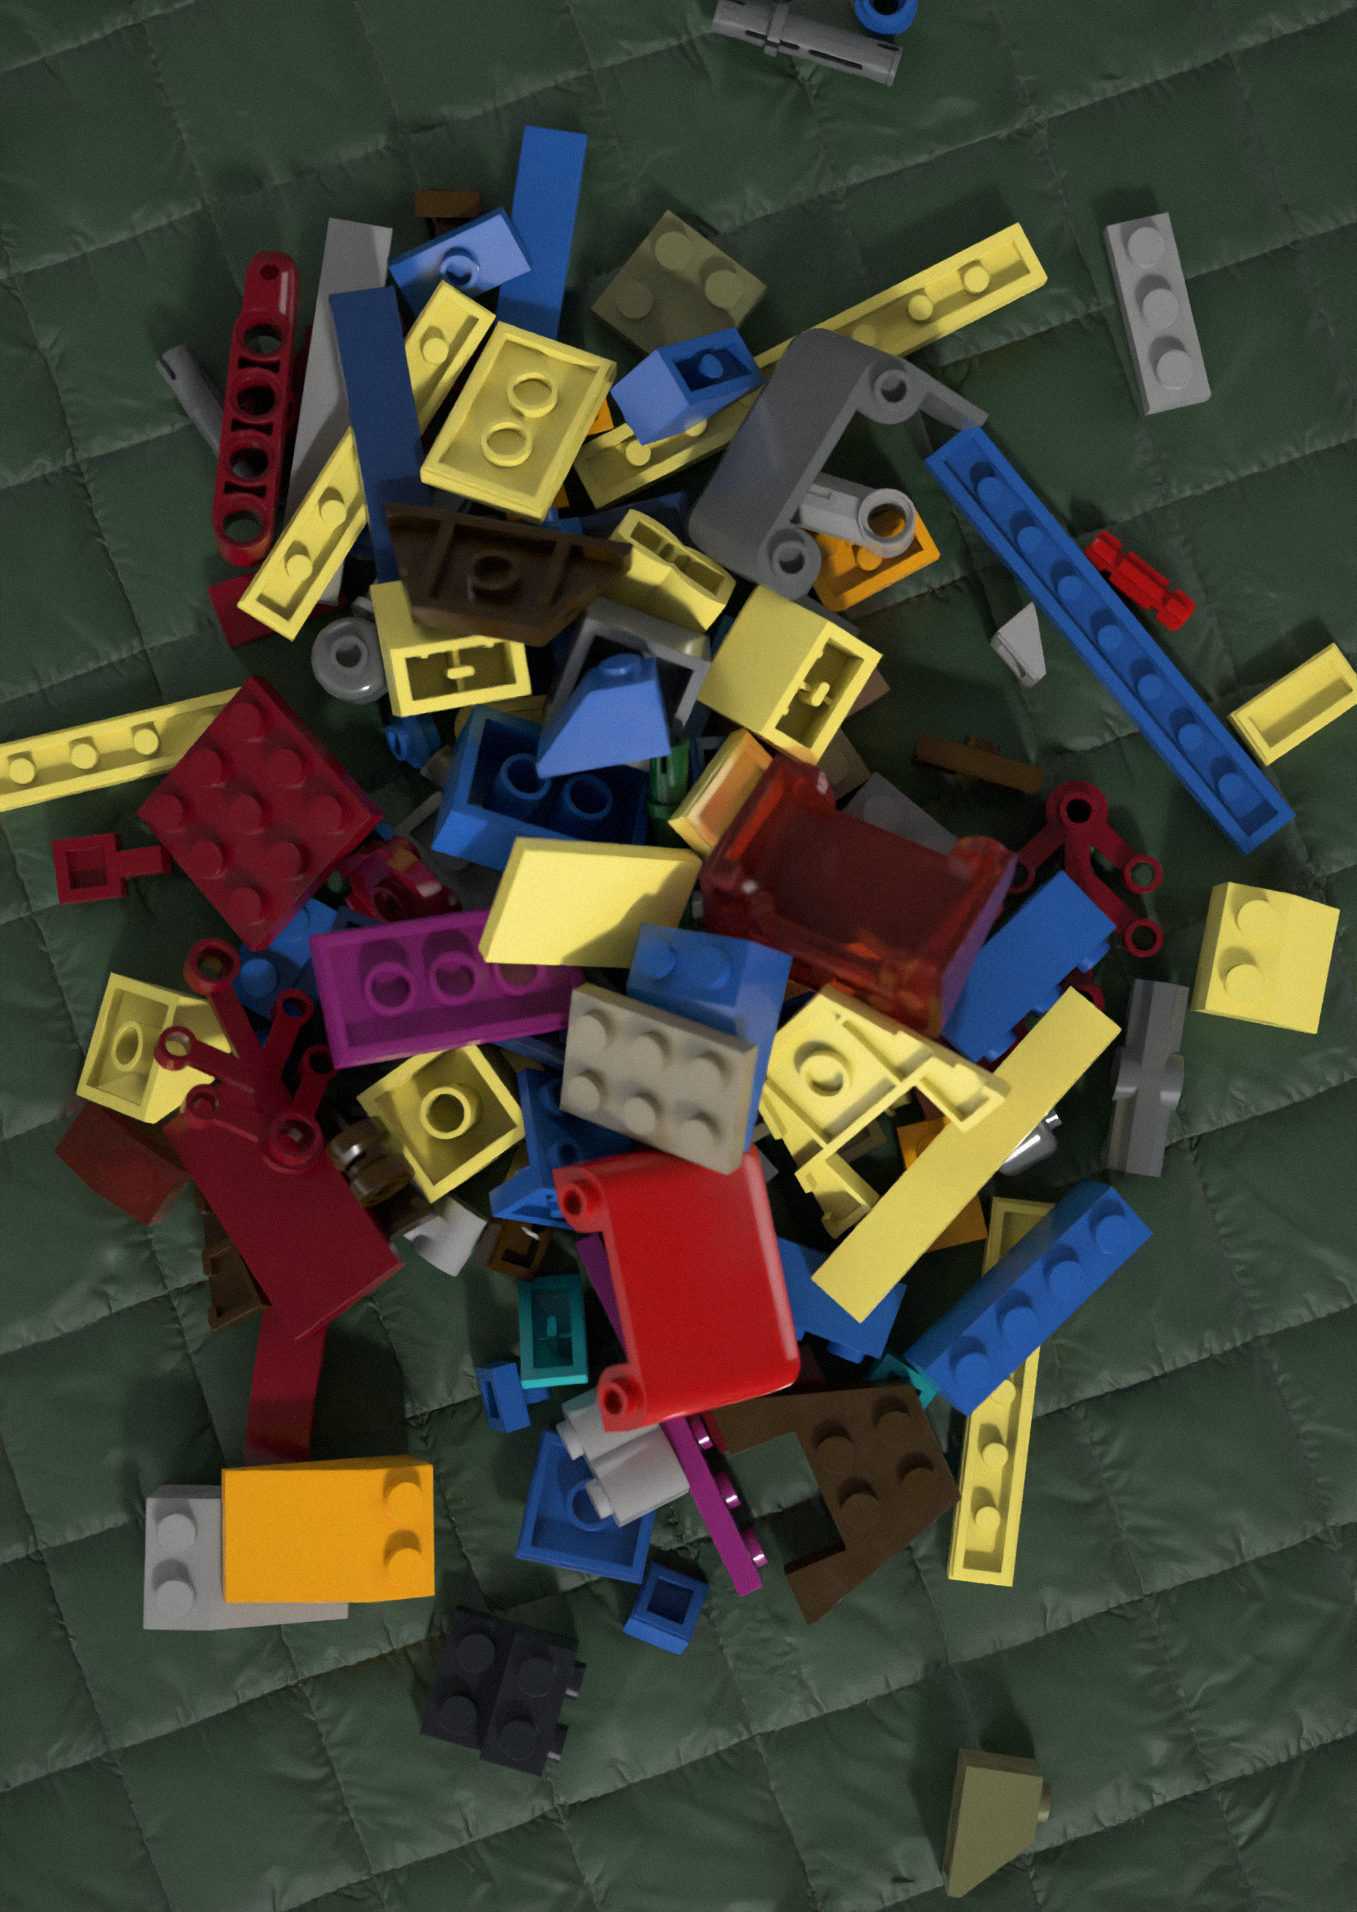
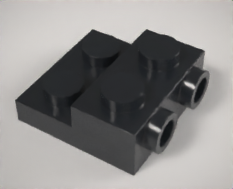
(503, 1690)

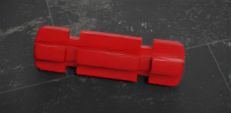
(1139, 581)

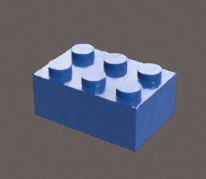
(498, 796)

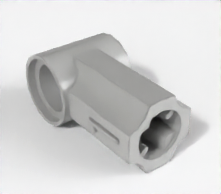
(844, 509)
(450, 1236)

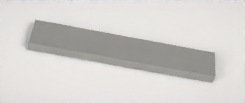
(352, 261)

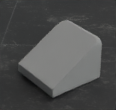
(1021, 646)

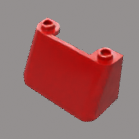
(690, 1282)

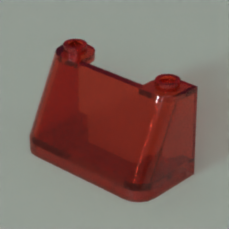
(853, 898)

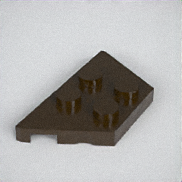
(498, 574)

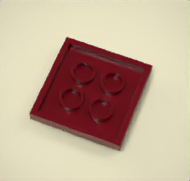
(259, 813)

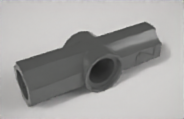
(1146, 1077)

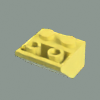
(441, 667)
(786, 675)

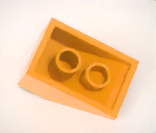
(328, 1531)

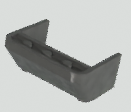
(783, 445)

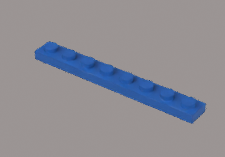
(1109, 639)

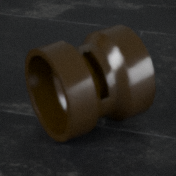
(370, 1161)

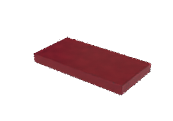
(293, 1230)

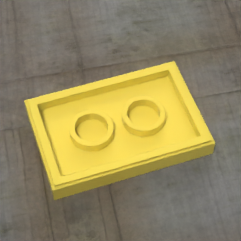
(519, 423)
(584, 901)

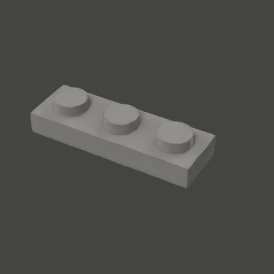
(1156, 313)

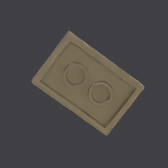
(658, 1077)

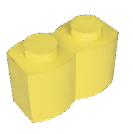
(669, 577)

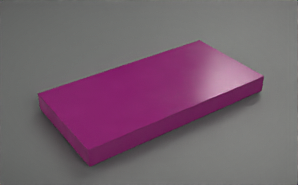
(429, 990)

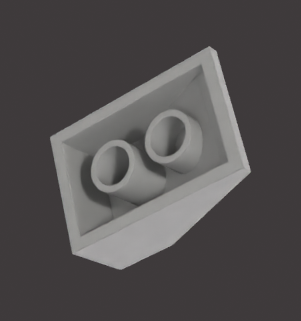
(187, 1569)

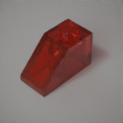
(123, 1163)

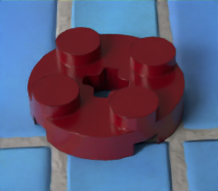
(394, 883)

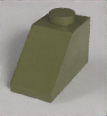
(991, 1816)

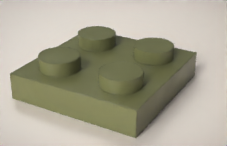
(676, 290)

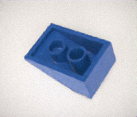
(714, 983)

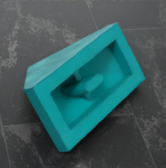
(553, 1331)

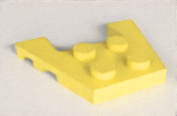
(840, 1069)

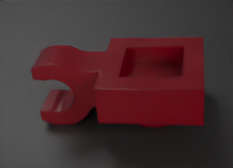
(98, 867)

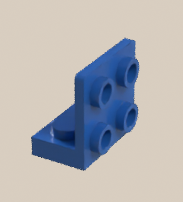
(552, 1142)

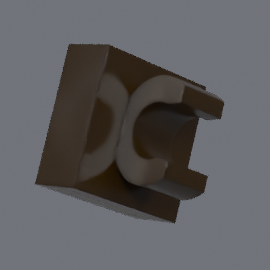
(449, 206)

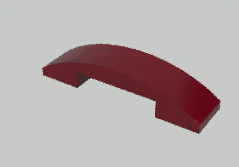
(283, 1394)

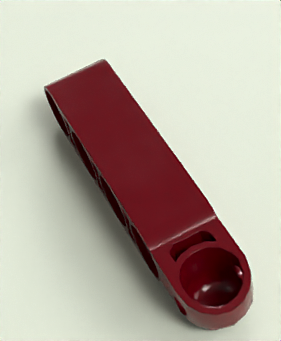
(271, 311)

